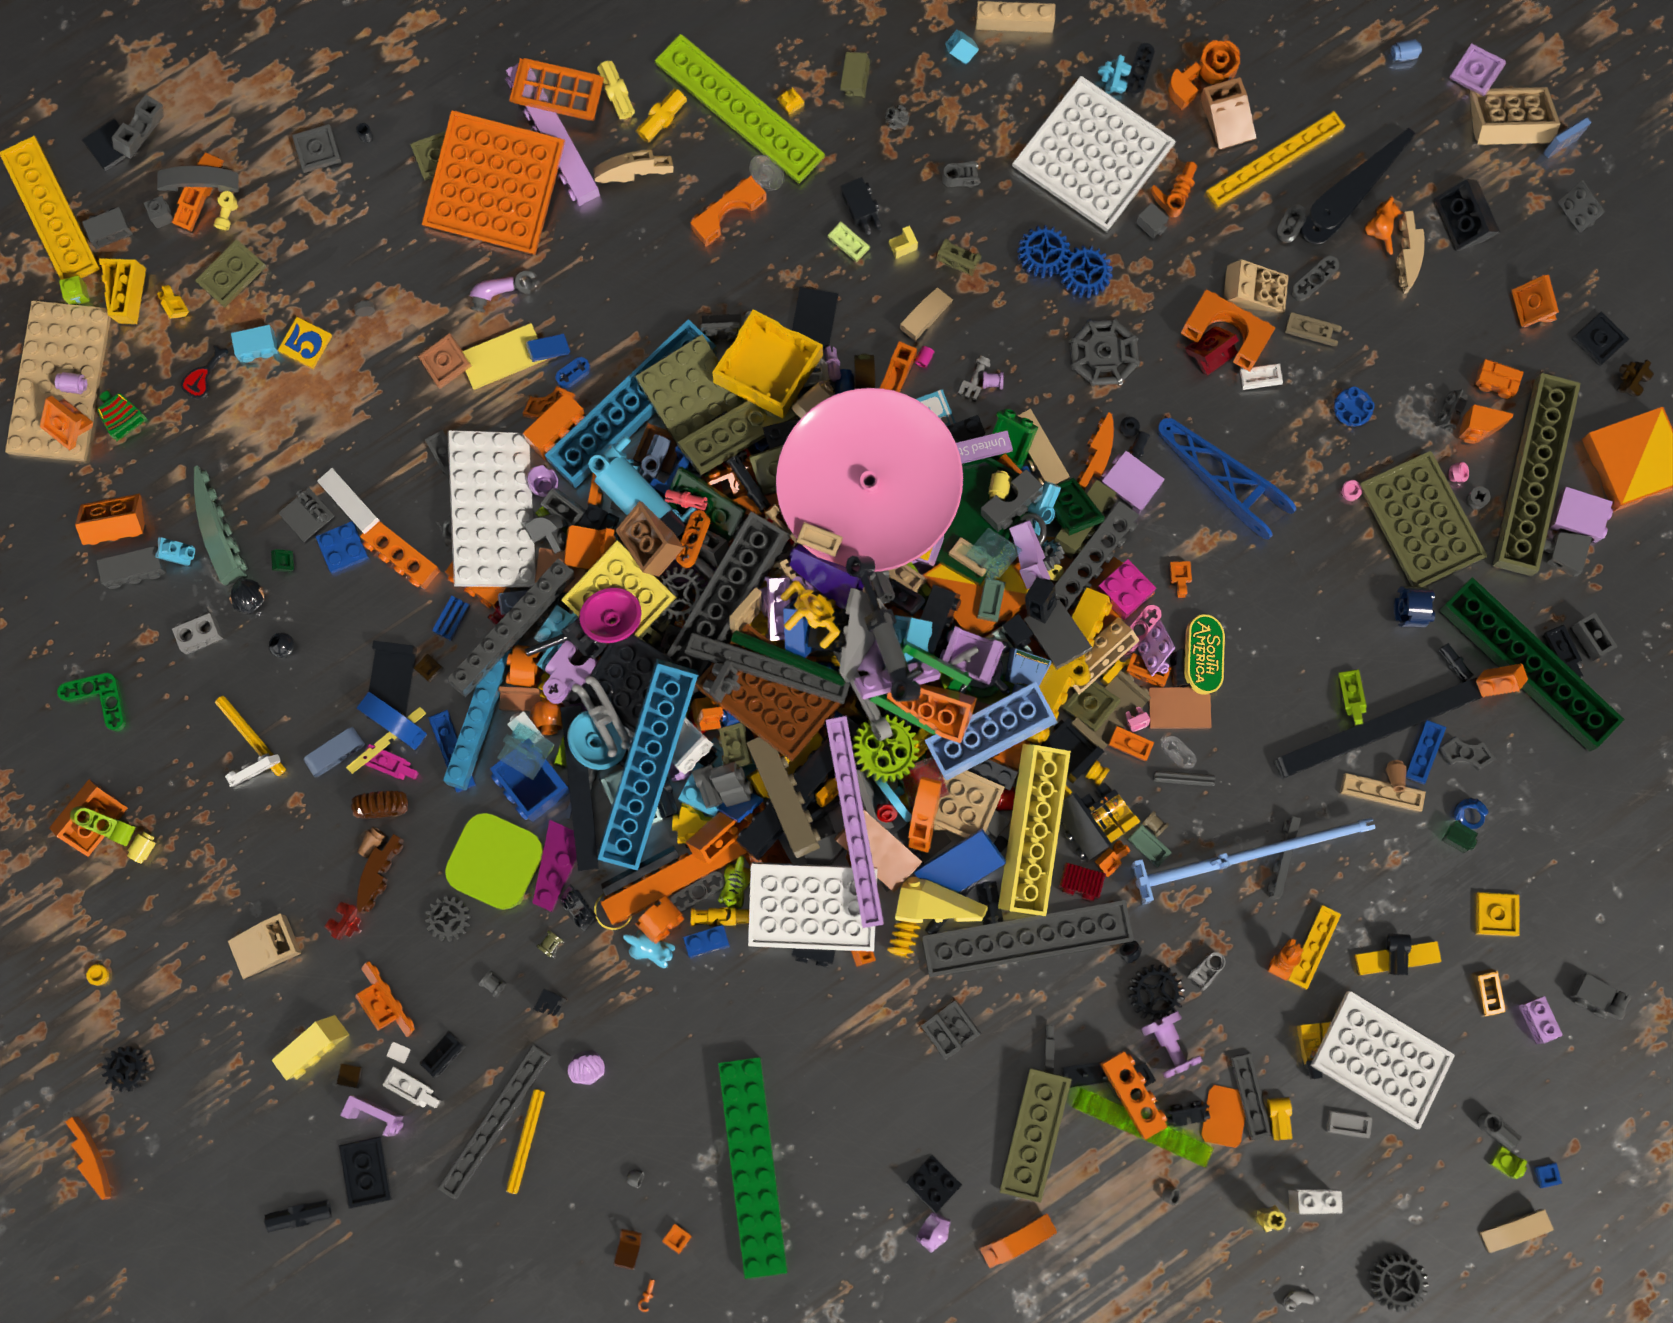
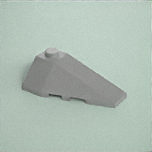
(856, 633)

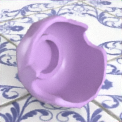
(542, 480)

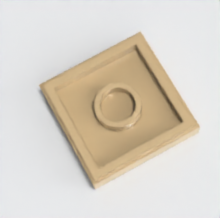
(746, 611)

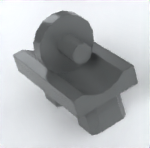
(724, 682)

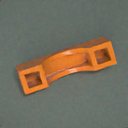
(746, 195)
(899, 367)

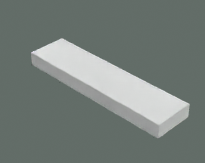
(348, 500)

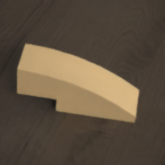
(925, 314)
(1516, 1230)

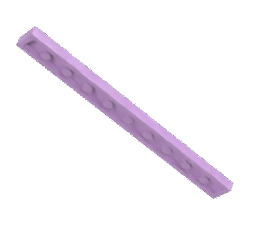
(854, 822)

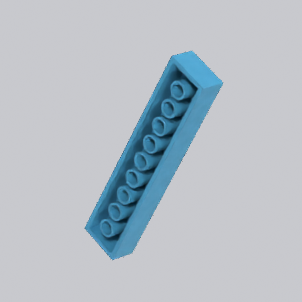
(615, 416)
(647, 764)

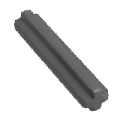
(1184, 778)

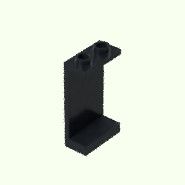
(392, 674)

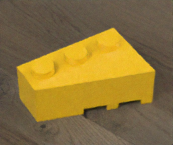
(123, 288)

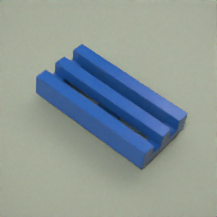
(449, 636)

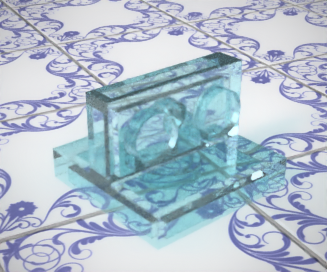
(525, 751)

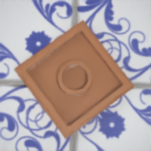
(444, 360)

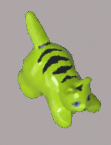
(736, 880)

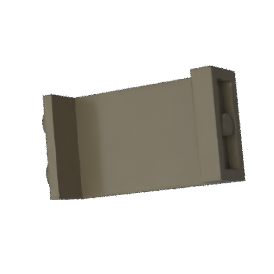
(1130, 696)

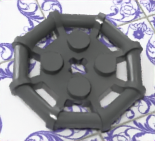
(1104, 363)

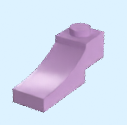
(1031, 555)

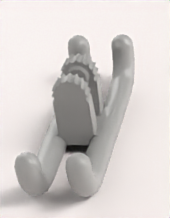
(603, 715)

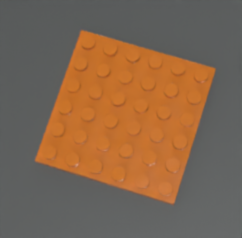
(493, 182)

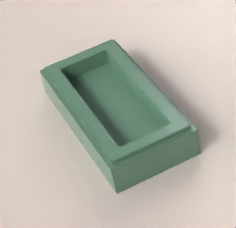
(991, 600)
(1149, 846)

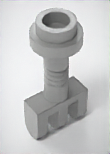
(982, 362)

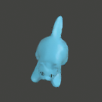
(643, 948)

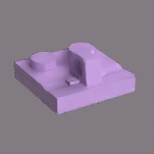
(1477, 70)

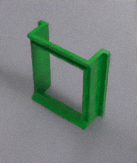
(959, 678)

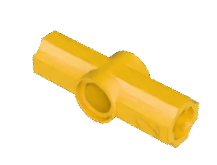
(661, 115)

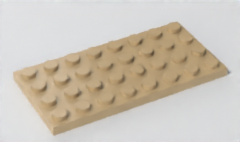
(56, 342)

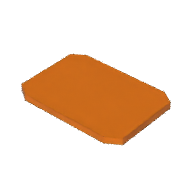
(1226, 1117)

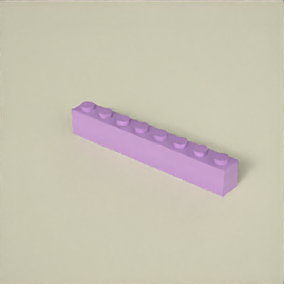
(571, 165)

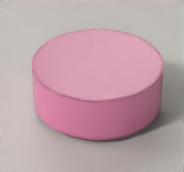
(1351, 490)

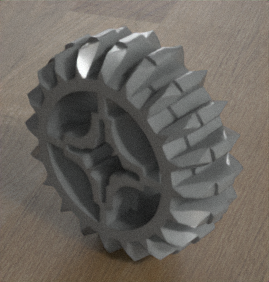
(693, 580)
(1414, 1294)

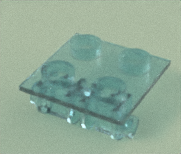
(993, 553)

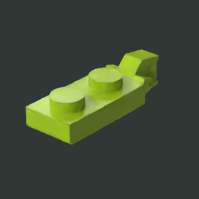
(1353, 694)

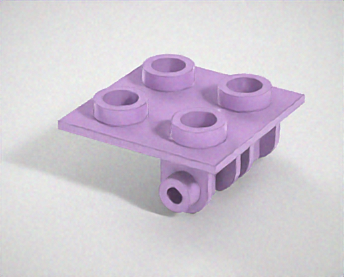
(1156, 649)

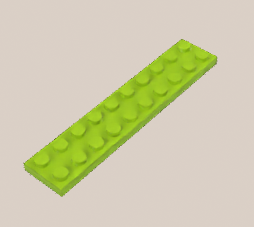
(740, 108)

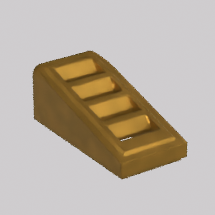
(1482, 993)

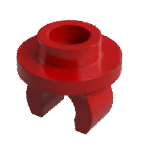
(886, 812)

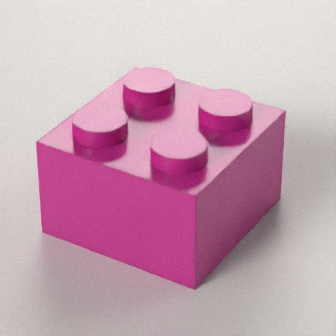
(1126, 589)

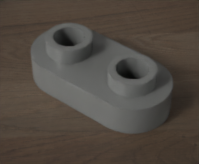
(1291, 225)

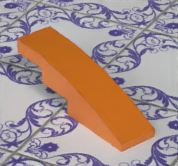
(92, 1165)

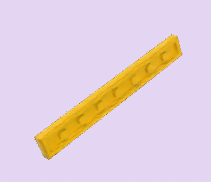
(1275, 159)

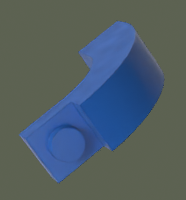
(391, 720)

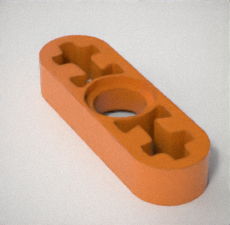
(691, 529)

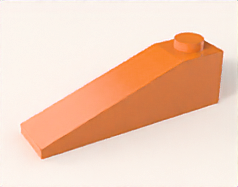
(942, 710)

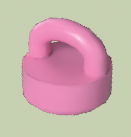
(1458, 472)

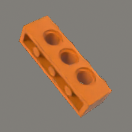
(421, 577)
(1156, 1120)

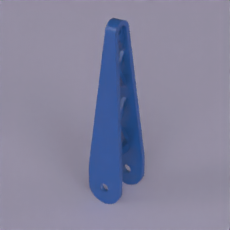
(1248, 476)

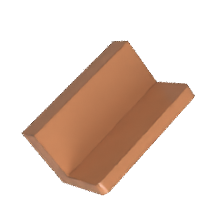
(518, 698)

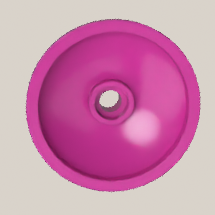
(610, 606)

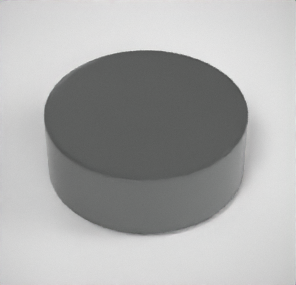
(364, 308)

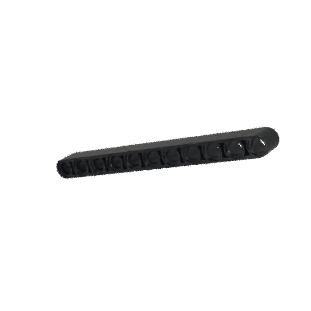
(1378, 728)

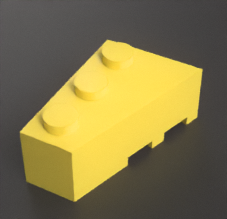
(309, 1047)

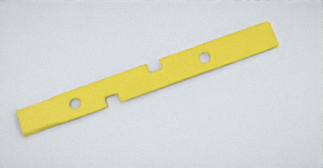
(382, 743)

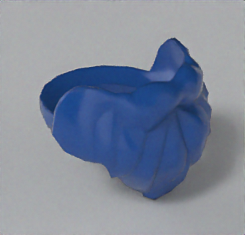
(1470, 803)

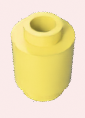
(1000, 485)
(141, 847)

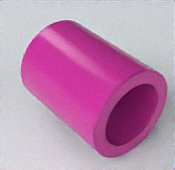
(924, 356)

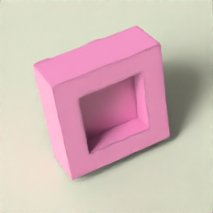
(1138, 722)

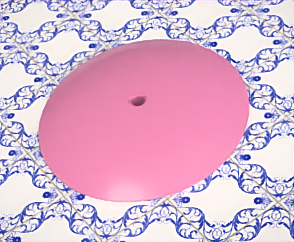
(880, 438)

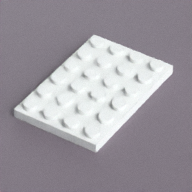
(806, 908)
(1382, 1060)

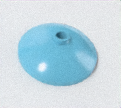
(584, 731)

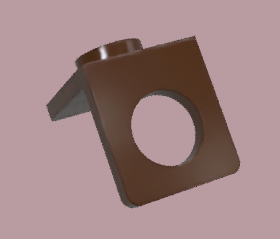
(628, 1249)

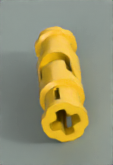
(719, 916)

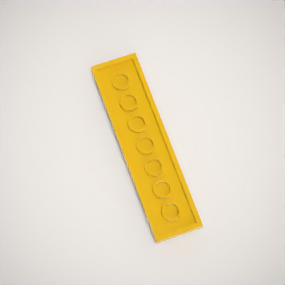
(49, 209)

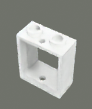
(1315, 1201)

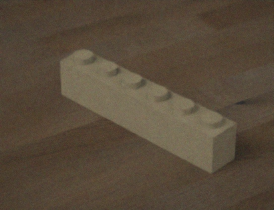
(784, 797)

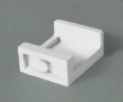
(690, 747)

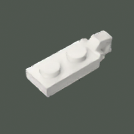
(251, 770)
(410, 1088)

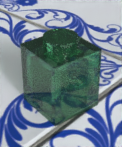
(1460, 837)

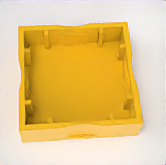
(767, 364)

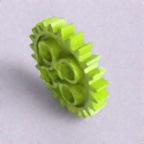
(869, 756)

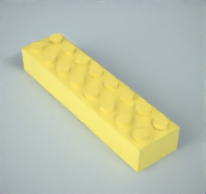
(1034, 829)

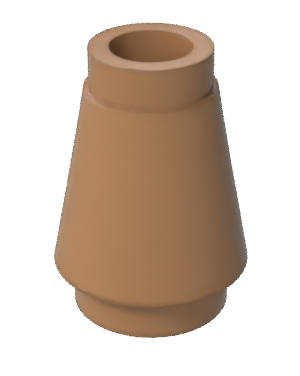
(1397, 775)
(372, 839)

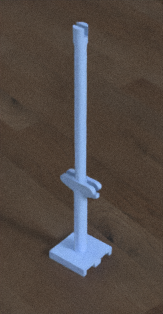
(1223, 861)

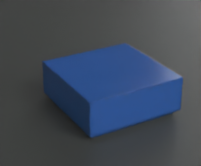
(1548, 1175)

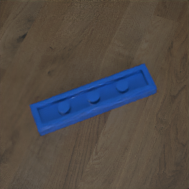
(446, 738)

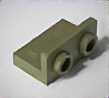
(734, 744)

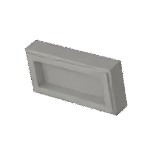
(1349, 1124)

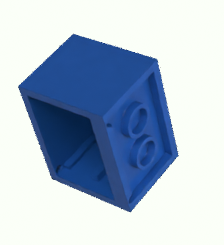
(531, 796)

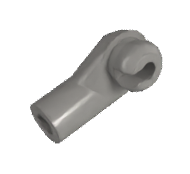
(1296, 1298)

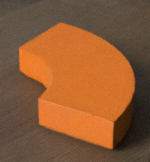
(537, 406)

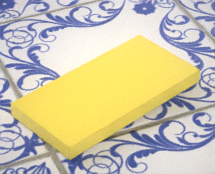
(500, 357)

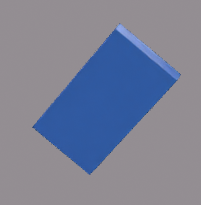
(963, 863)

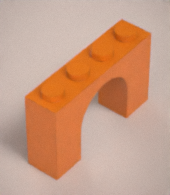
(1214, 309)

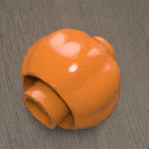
(547, 717)

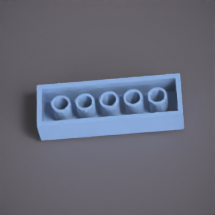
(993, 731)

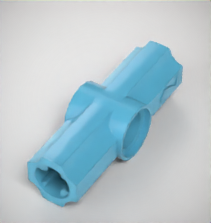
(1045, 505)

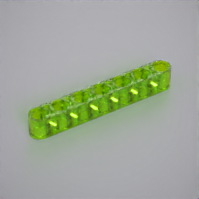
(1166, 1139)

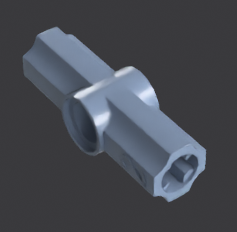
(656, 452)

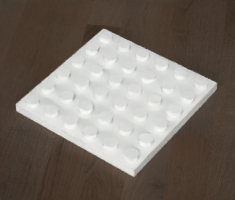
(1094, 153)

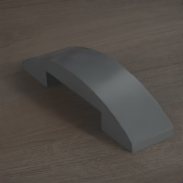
(197, 176)

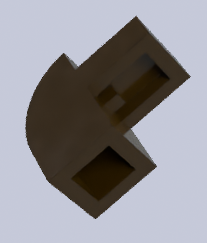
(864, 371)

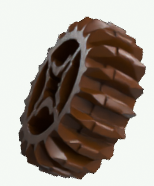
(379, 804)

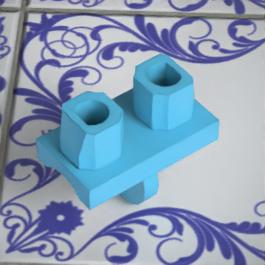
(1111, 75)
(175, 551)

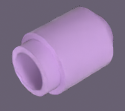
(71, 382)

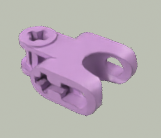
(565, 674)

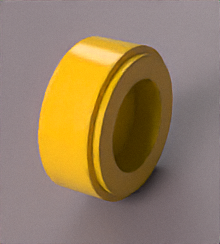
(97, 974)

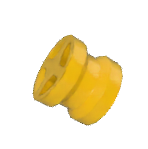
(1097, 773)

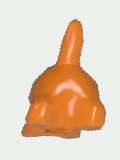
(1383, 224)

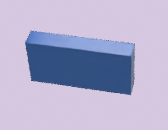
(548, 347)

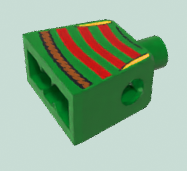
(119, 415)

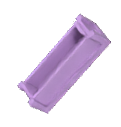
(775, 588)

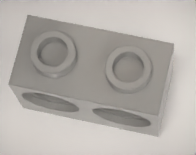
(198, 638)

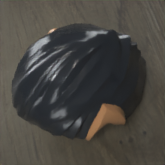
(246, 596)

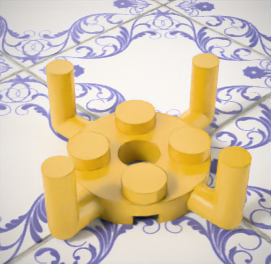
(814, 608)

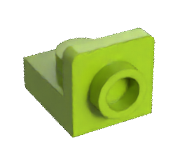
(1509, 1163)

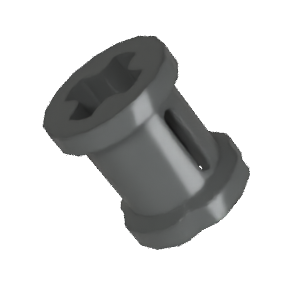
(492, 983)

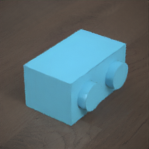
(254, 343)

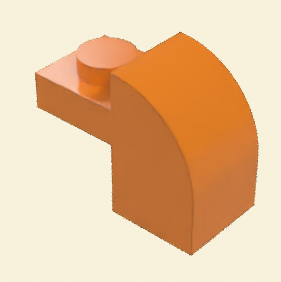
(1180, 87)
(706, 714)

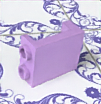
(1132, 480)
(1581, 514)
(982, 663)
(356, 1104)

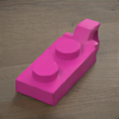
(391, 765)

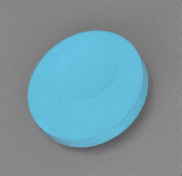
(893, 797)

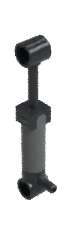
(881, 624)

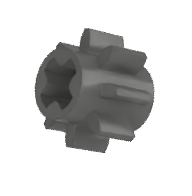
(897, 117)

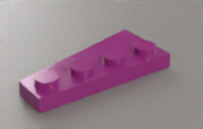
(555, 866)

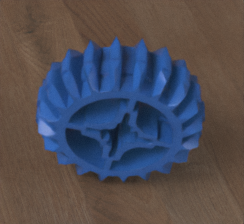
(1035, 251)
(1101, 267)

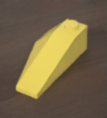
(927, 900)

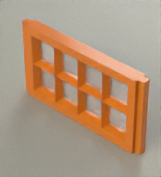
(556, 89)

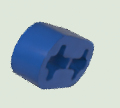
(575, 376)

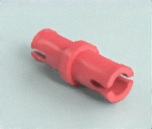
(686, 499)

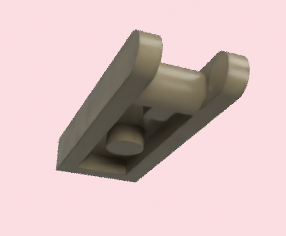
(1312, 329)

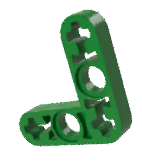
(104, 692)

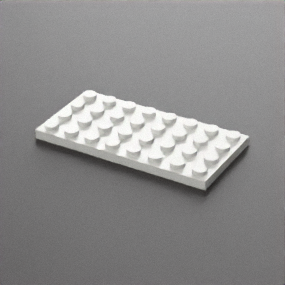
(490, 509)

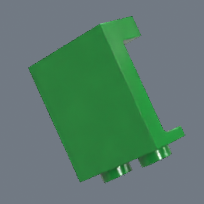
(1021, 435)

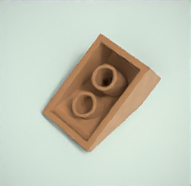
(649, 540)

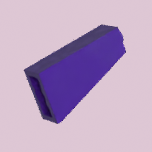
(824, 575)

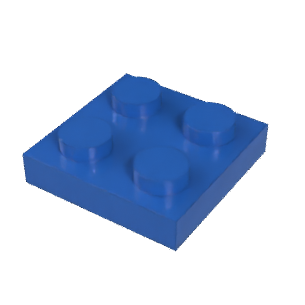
(342, 547)

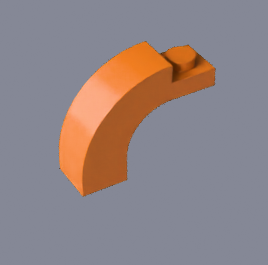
(1018, 1241)

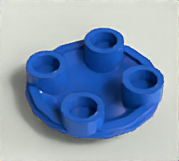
(1353, 407)

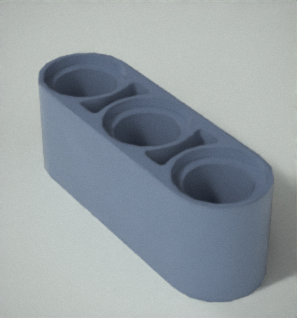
(333, 752)

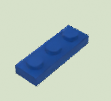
(1425, 752)

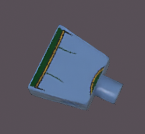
(1025, 669)

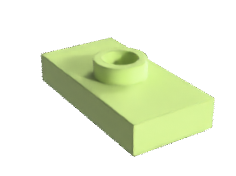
(848, 241)

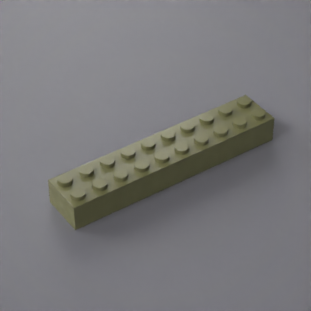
(1536, 474)

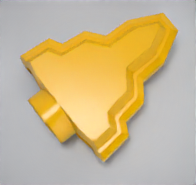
(688, 823)

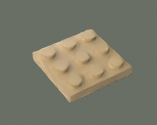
(968, 804)

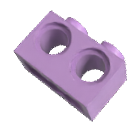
(1540, 1020)

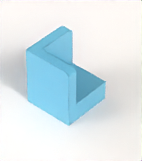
(961, 46)

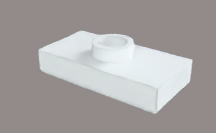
(1261, 376)

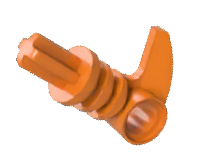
(1179, 193)
(1286, 960)

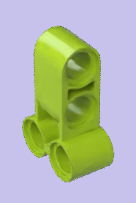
(113, 830)

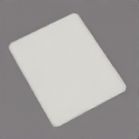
(398, 1052)

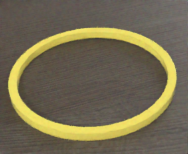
(600, 923)

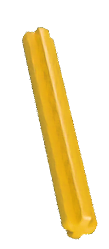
(247, 732)
(525, 1141)

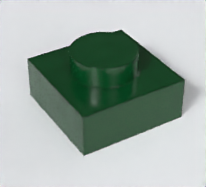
(282, 560)

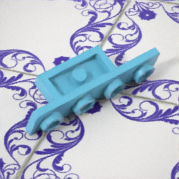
(551, 628)

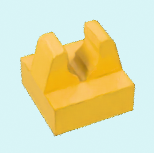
(790, 101)

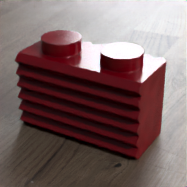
(1081, 881)

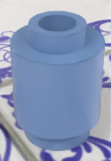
(1406, 50)

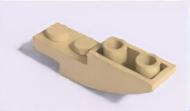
(626, 165)
(1413, 250)

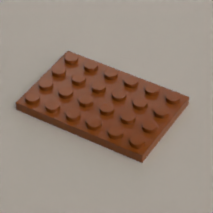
(771, 710)

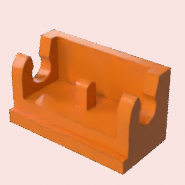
(1138, 670)

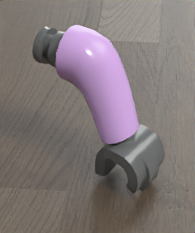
(487, 289)

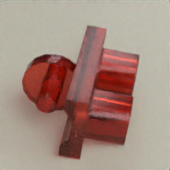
(338, 929)

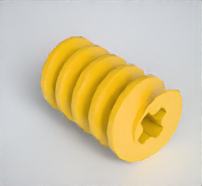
(903, 939)

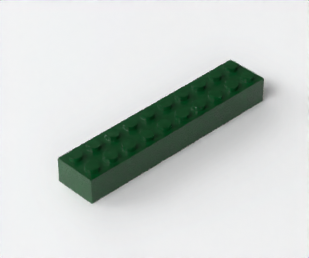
(1549, 678)

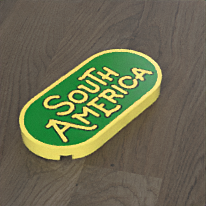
(1204, 654)

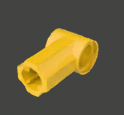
(1280, 1111)

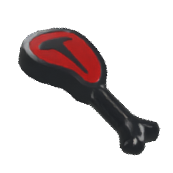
(197, 381)

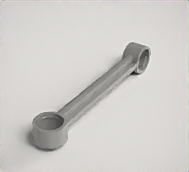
(878, 723)

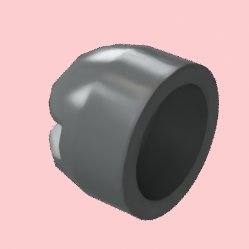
(635, 1178)
(1171, 1195)

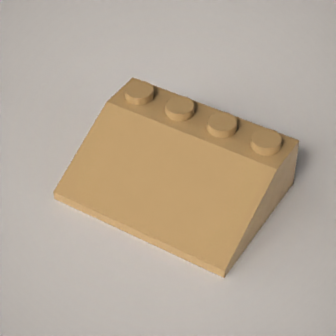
(1514, 116)

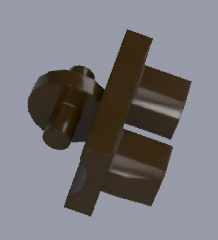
(1632, 375)

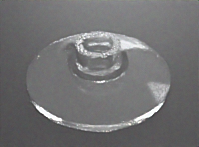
(766, 172)

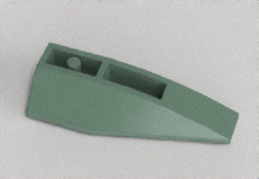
(216, 532)

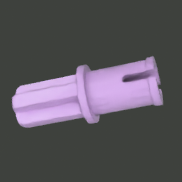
(833, 363)

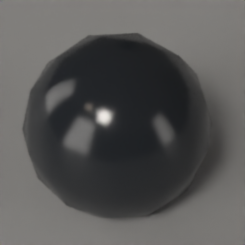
(281, 645)

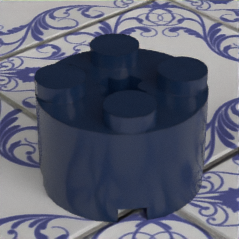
(1414, 607)

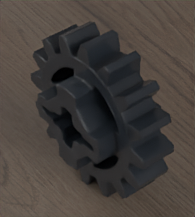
(123, 1061)

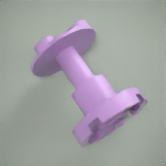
(1168, 1036)

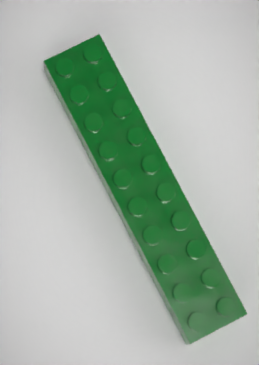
(753, 1168)

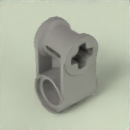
(1206, 971)

